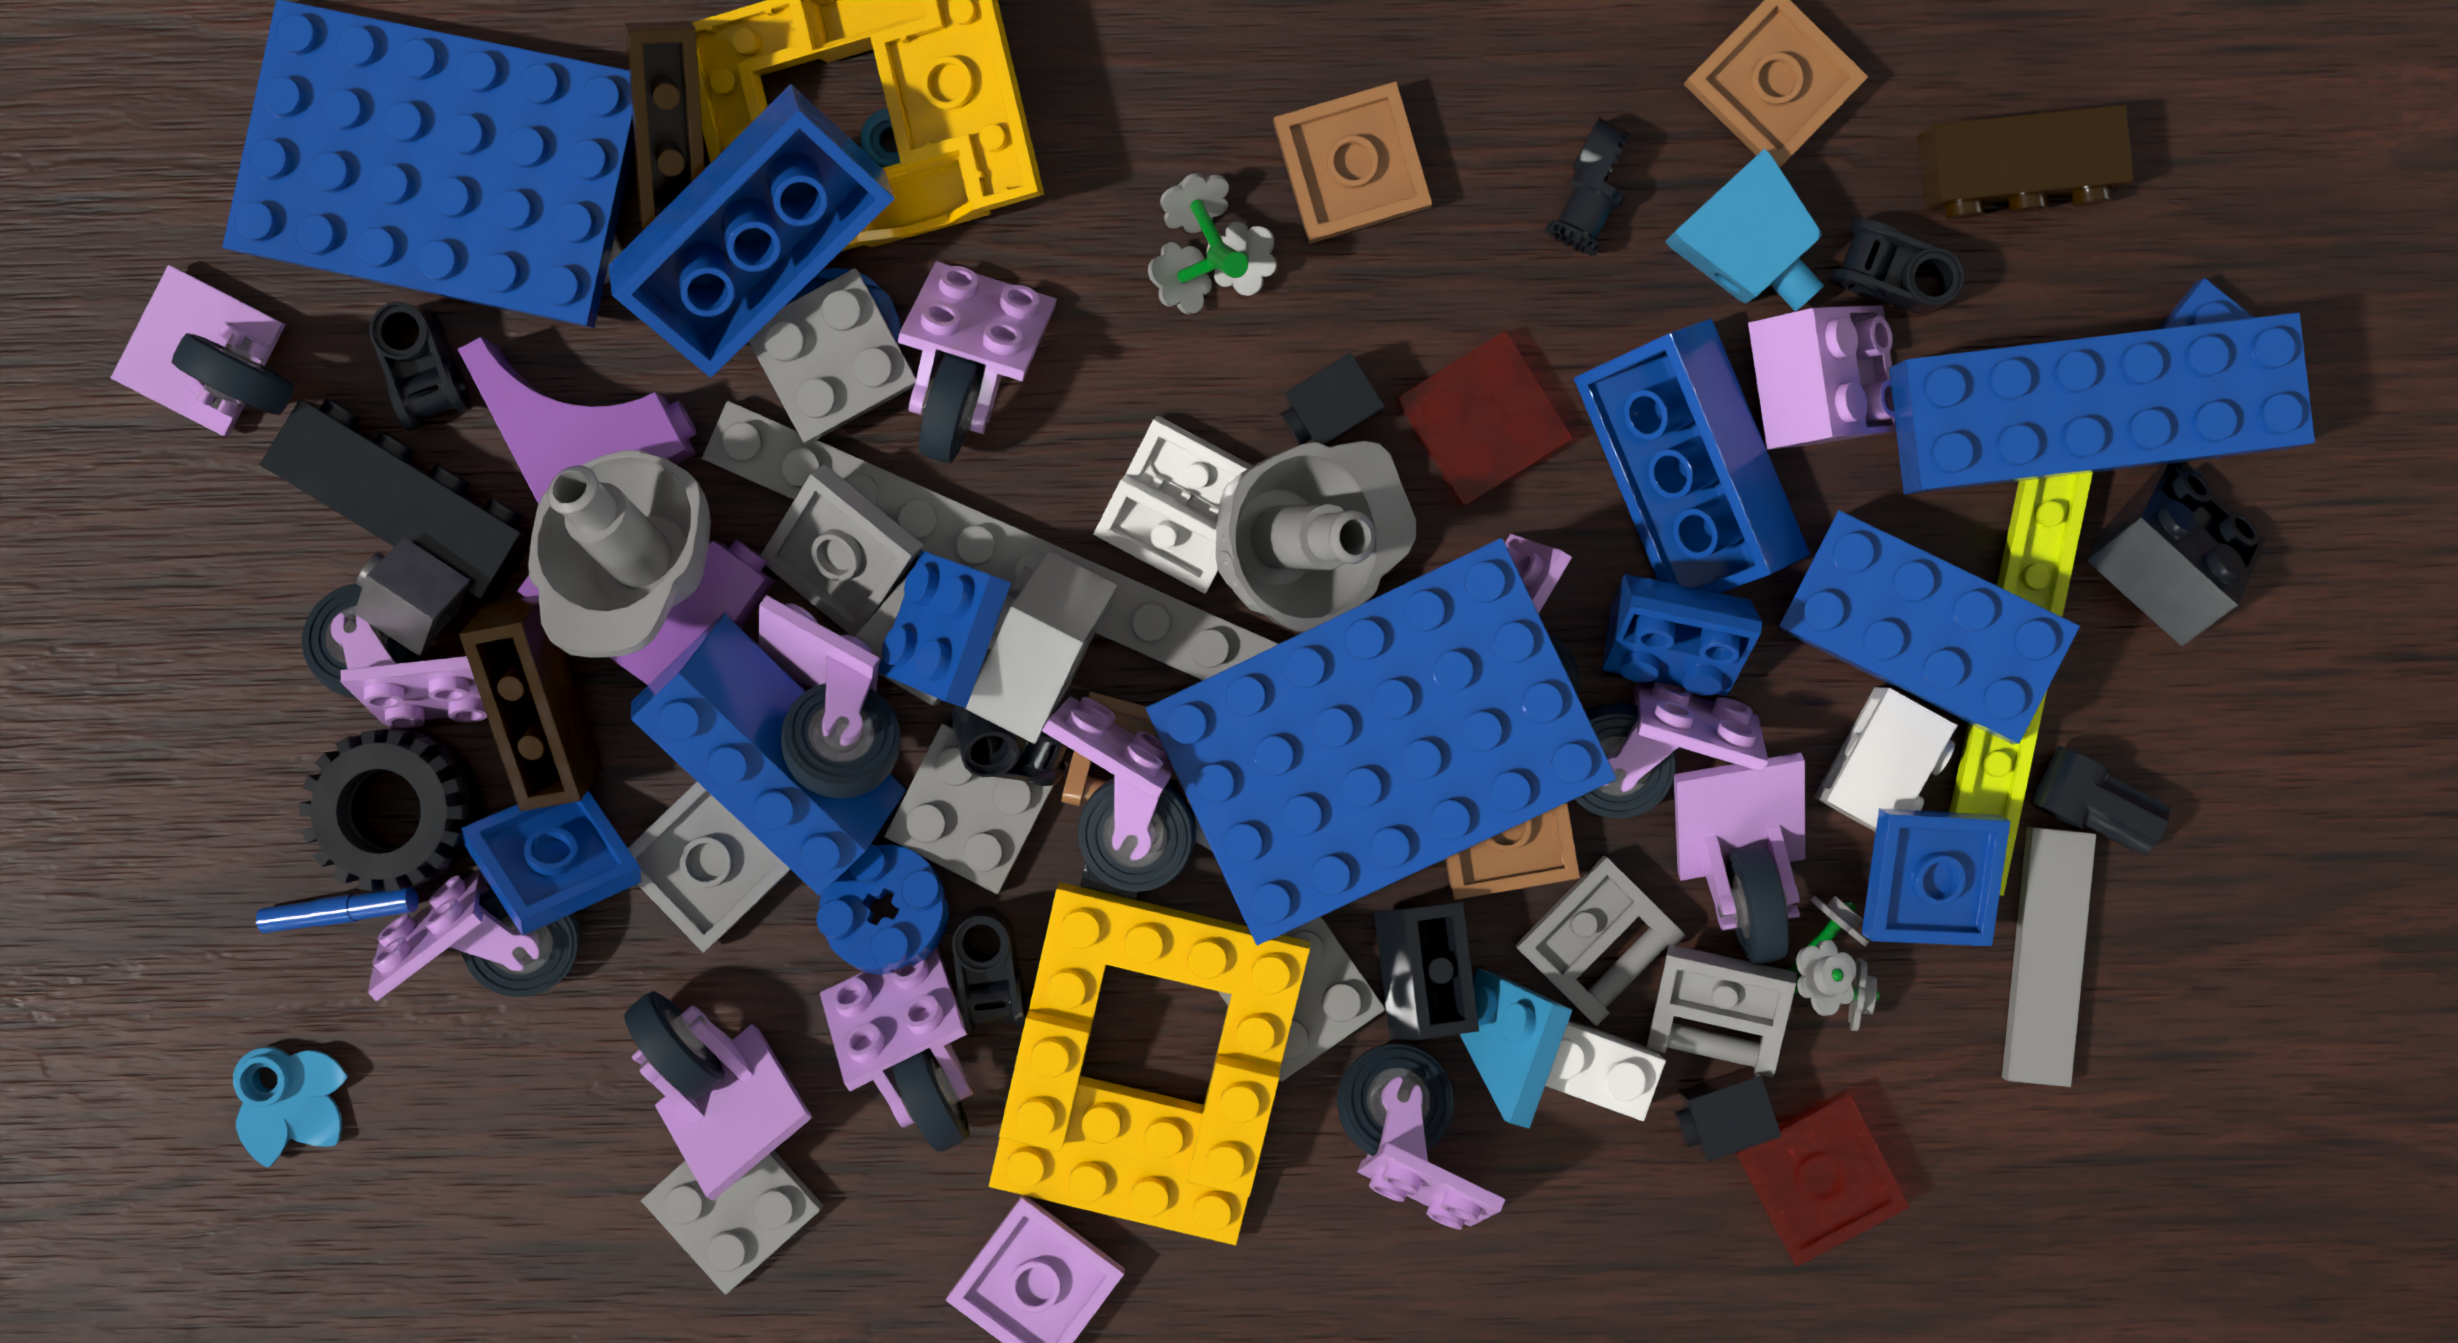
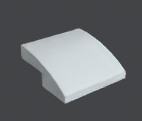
(1171, 503)

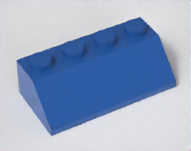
(1692, 462)
(723, 722)

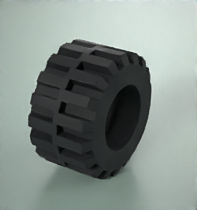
(340, 816)

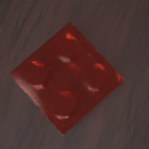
(1483, 418)
(1822, 1179)

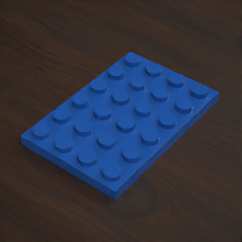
(434, 163)
(1381, 742)

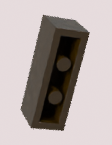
(664, 112)
(2025, 161)
(531, 704)

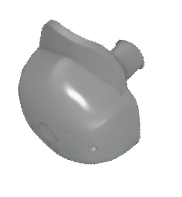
(1313, 531)
(617, 551)

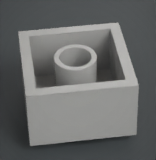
(1039, 644)

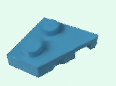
(1514, 1043)

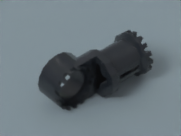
(1591, 195)

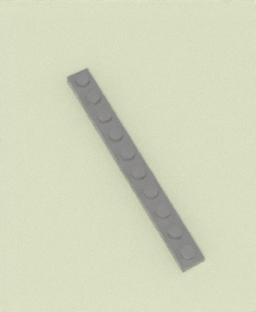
(1135, 616)

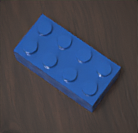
(750, 232)
(1928, 628)

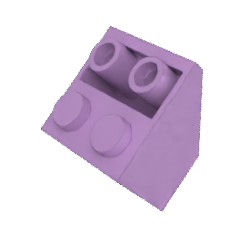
(1823, 375)

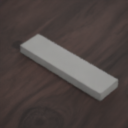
(2048, 956)

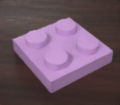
(1035, 1279)

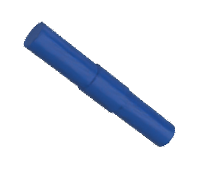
(336, 910)

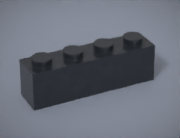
(395, 497)

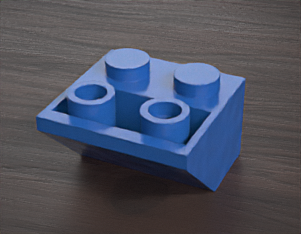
(1679, 635)

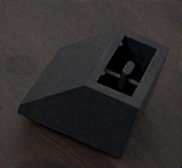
(2178, 552)

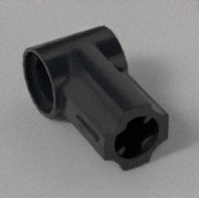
(2086, 795)

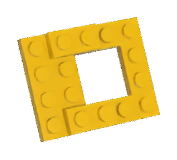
(943, 84)
(1129, 1147)

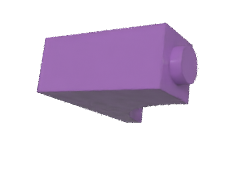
(558, 435)
(730, 584)

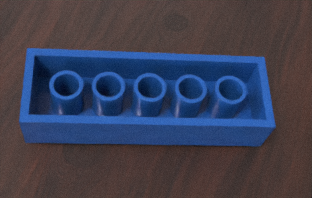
(2101, 403)

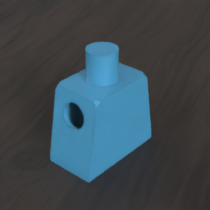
(1753, 236)

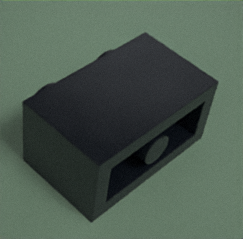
(1426, 971)

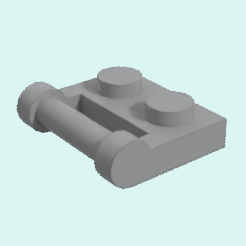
(1585, 926)
(1725, 995)

